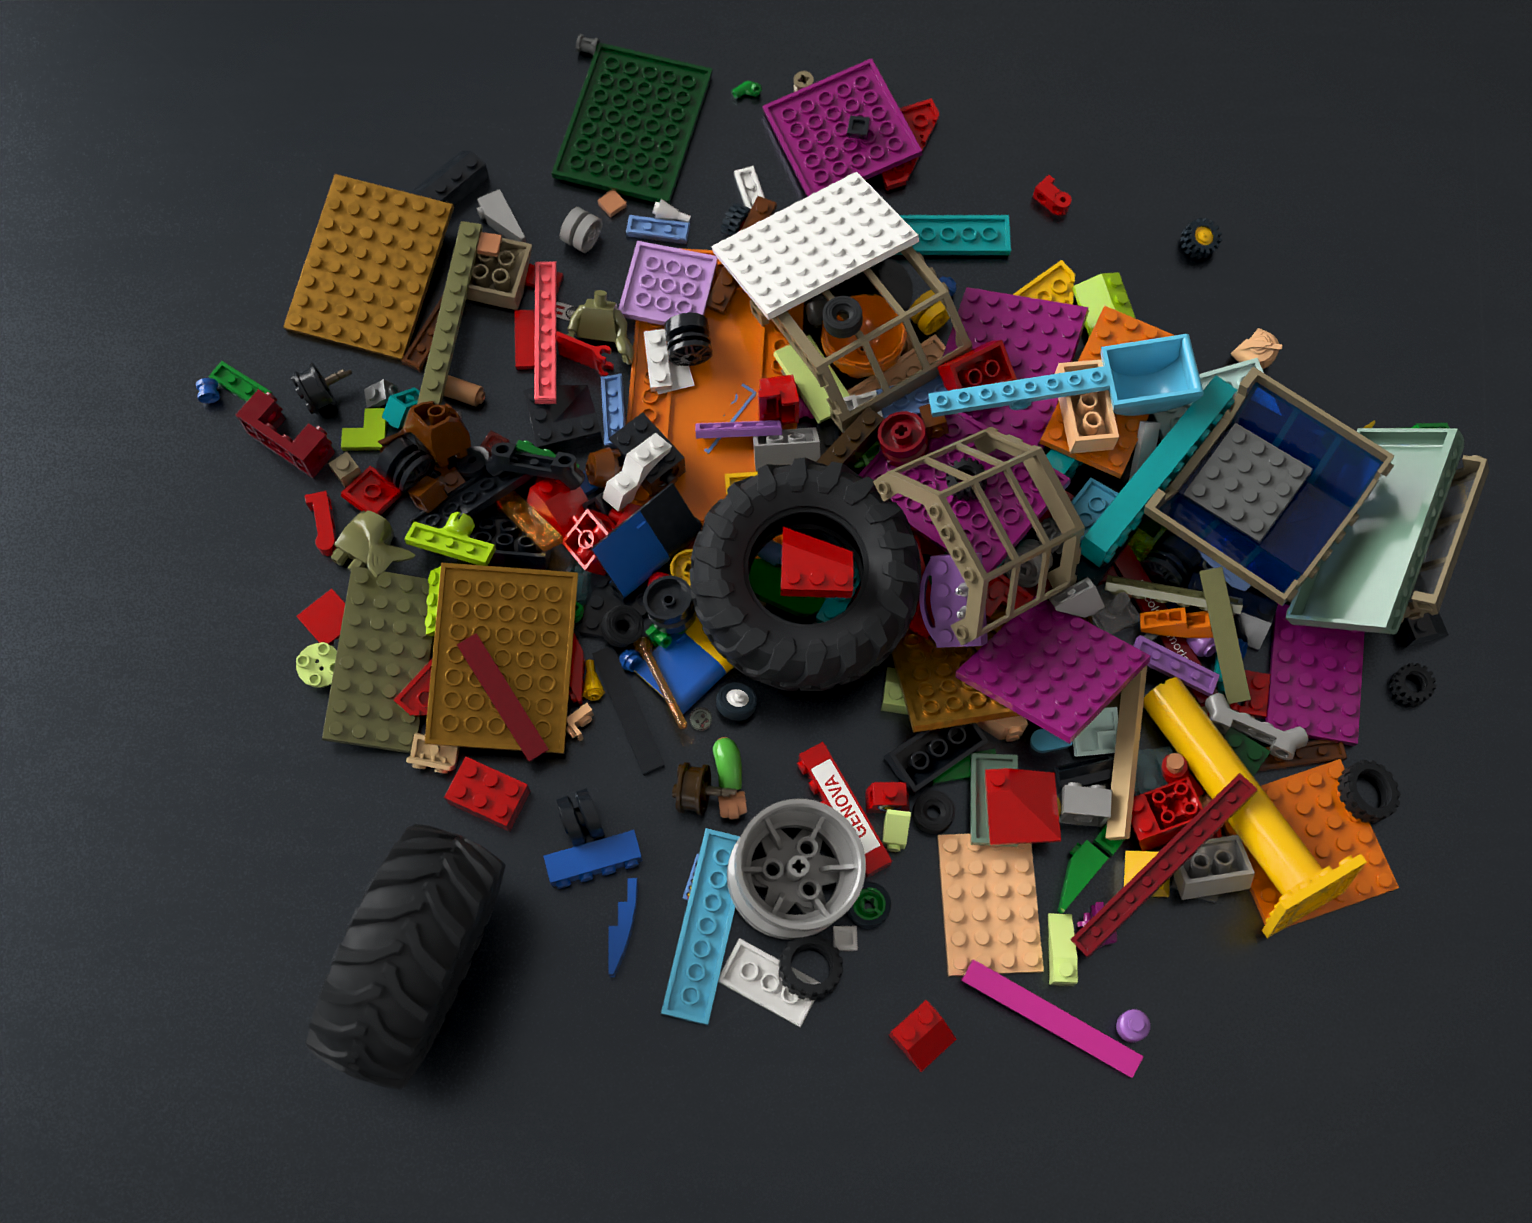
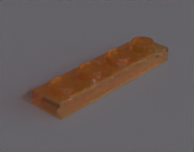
(530, 521)

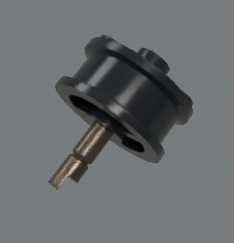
(316, 388)

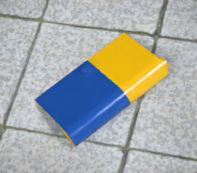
(688, 665)

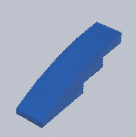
(620, 935)

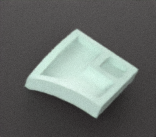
(1099, 735)

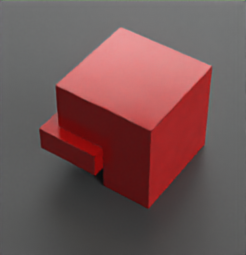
(778, 399)

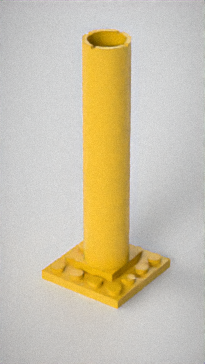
(1258, 821)

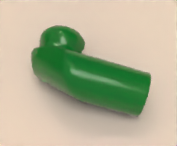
(747, 88)

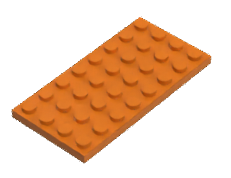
(1109, 330)

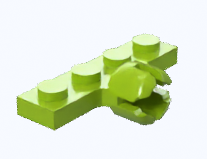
(452, 540)

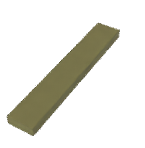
(1225, 635)

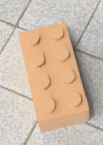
(1088, 416)

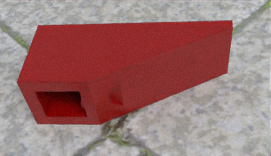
(577, 673)

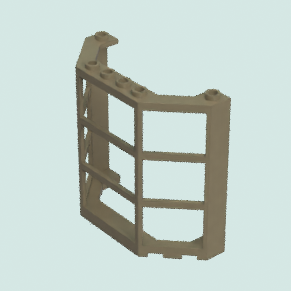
(819, 366)
(957, 541)

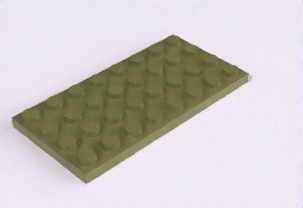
(376, 658)

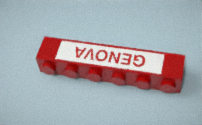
(835, 792)

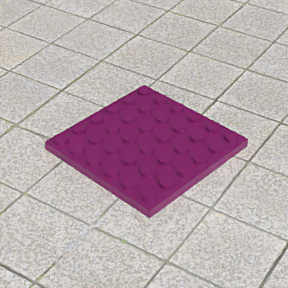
(815, 126)
(1053, 669)

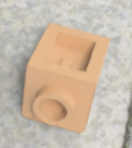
(580, 717)

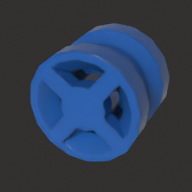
(207, 390)

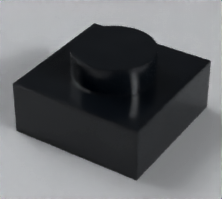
(858, 127)

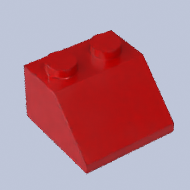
(923, 1035)

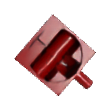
(584, 535)

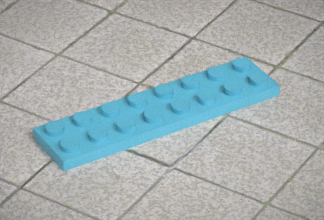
(702, 934)

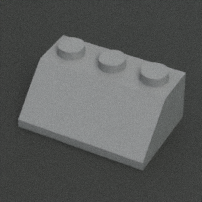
(786, 447)
(1215, 869)

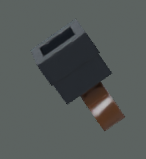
(598, 504)

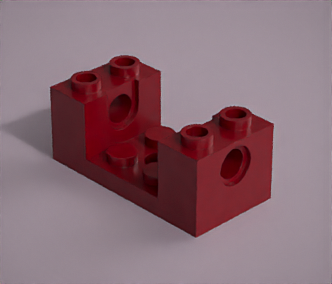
(262, 418)

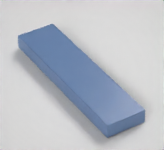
(612, 406)

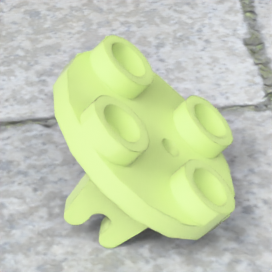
(310, 671)

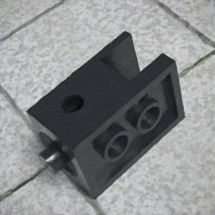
(666, 470)

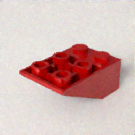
(1163, 813)

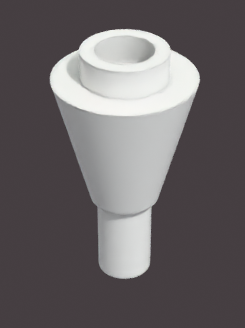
(667, 212)

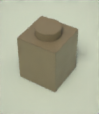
(345, 469)

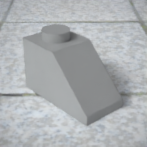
(1079, 599)

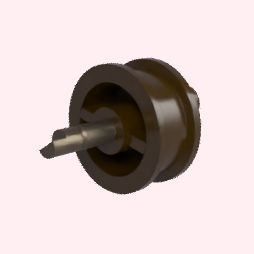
(695, 788)

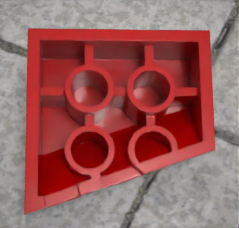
(815, 567)

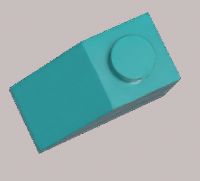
(399, 405)

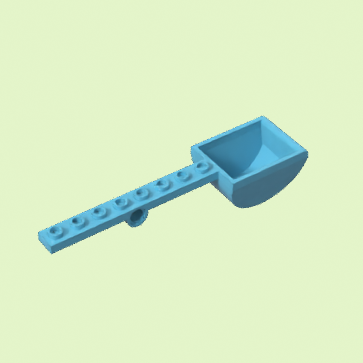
(1139, 376)

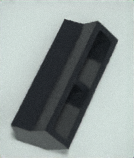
(1086, 772)

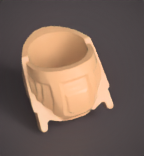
(1261, 346)

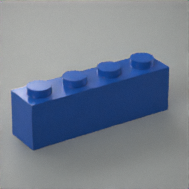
(593, 858)

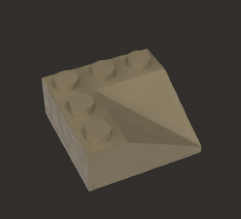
(501, 278)

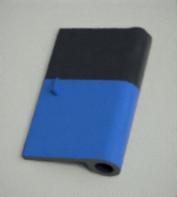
(647, 541)

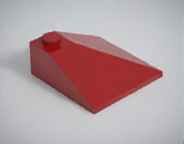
(1021, 806)

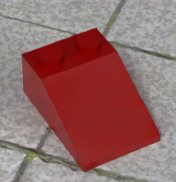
(557, 503)

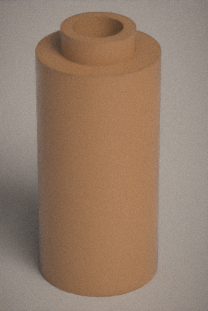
(464, 391)

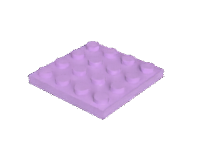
(666, 283)

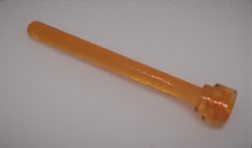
(644, 647)

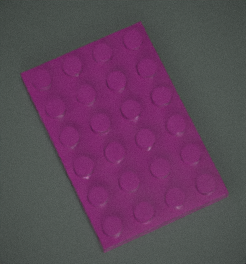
(1315, 680)

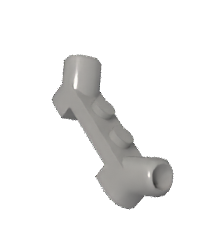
(1282, 742)

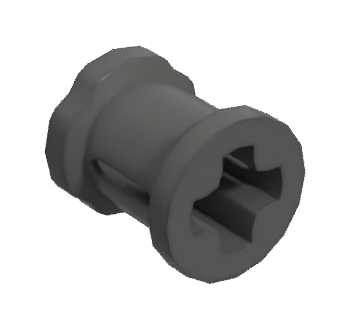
(586, 44)

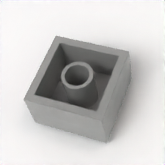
(1085, 805)

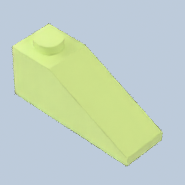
(1062, 951)

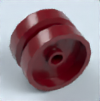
(903, 438)

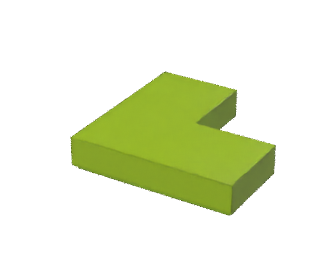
(366, 438)

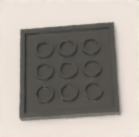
(1247, 483)

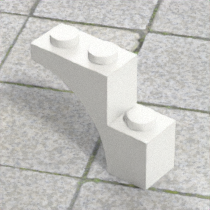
(637, 465)

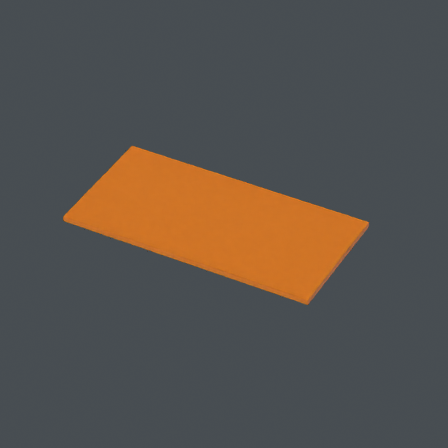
(740, 355)

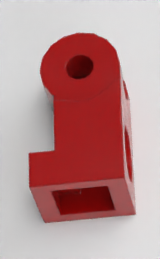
(1052, 197)

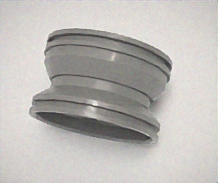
(785, 889)

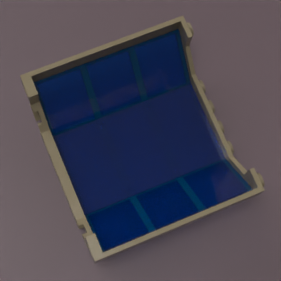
(1342, 478)

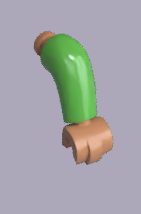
(730, 776)

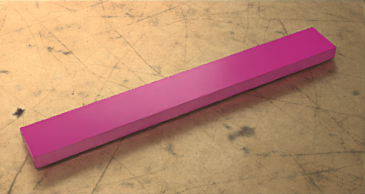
(1052, 1018)

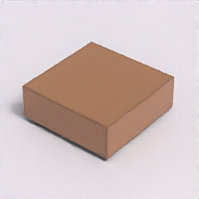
(612, 203)
(489, 244)

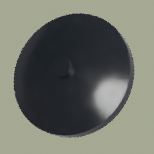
(891, 275)

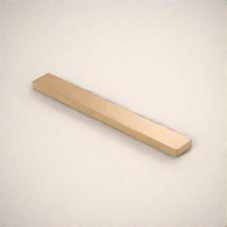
(1126, 758)

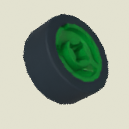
(873, 916)

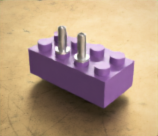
(947, 601)

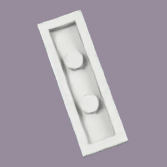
(657, 360)

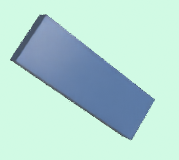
(657, 229)

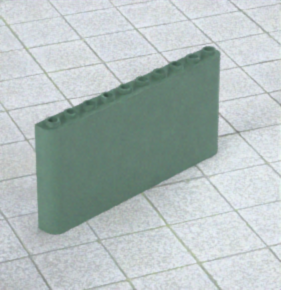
(1380, 557)

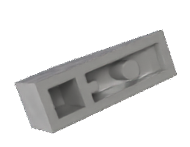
(499, 216)

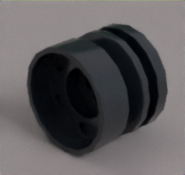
(688, 339)
(404, 464)
(1171, 561)

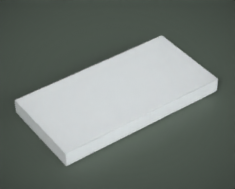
(757, 978)

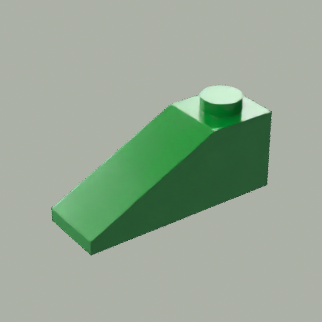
(1081, 868)

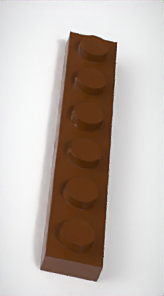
(726, 285)

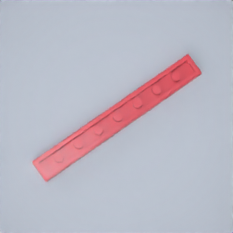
(545, 328)

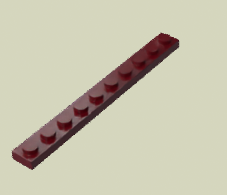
(1164, 865)

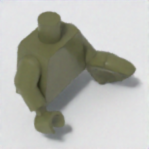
(602, 321)

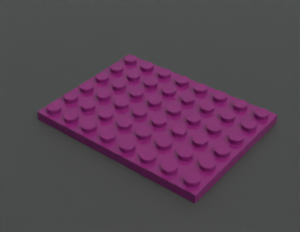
(1036, 338)
(970, 513)

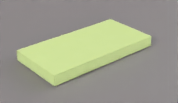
(806, 383)

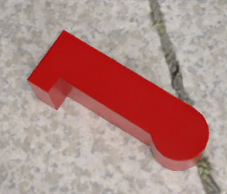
(325, 523)

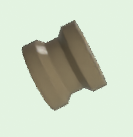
(800, 77)

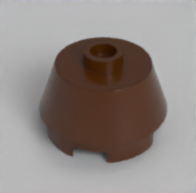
(602, 466)

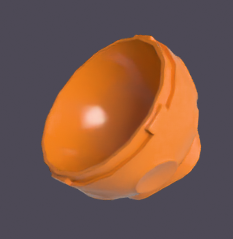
(885, 347)

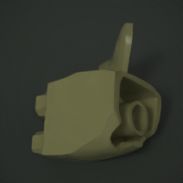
(368, 544)

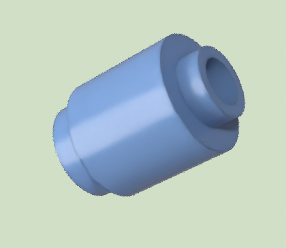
(772, 553)

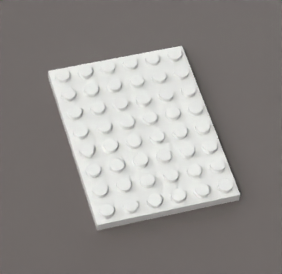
(814, 245)

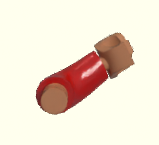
(1176, 768)

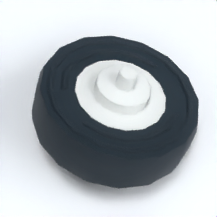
(736, 701)

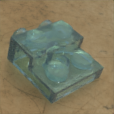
(1149, 769)

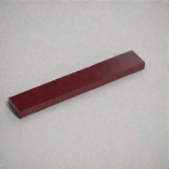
(502, 697)

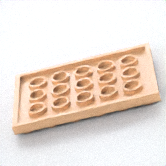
(989, 906)

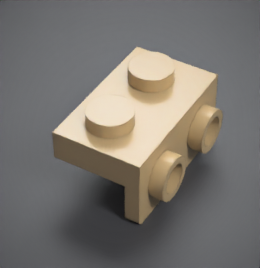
(439, 757)

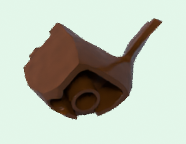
(437, 428)

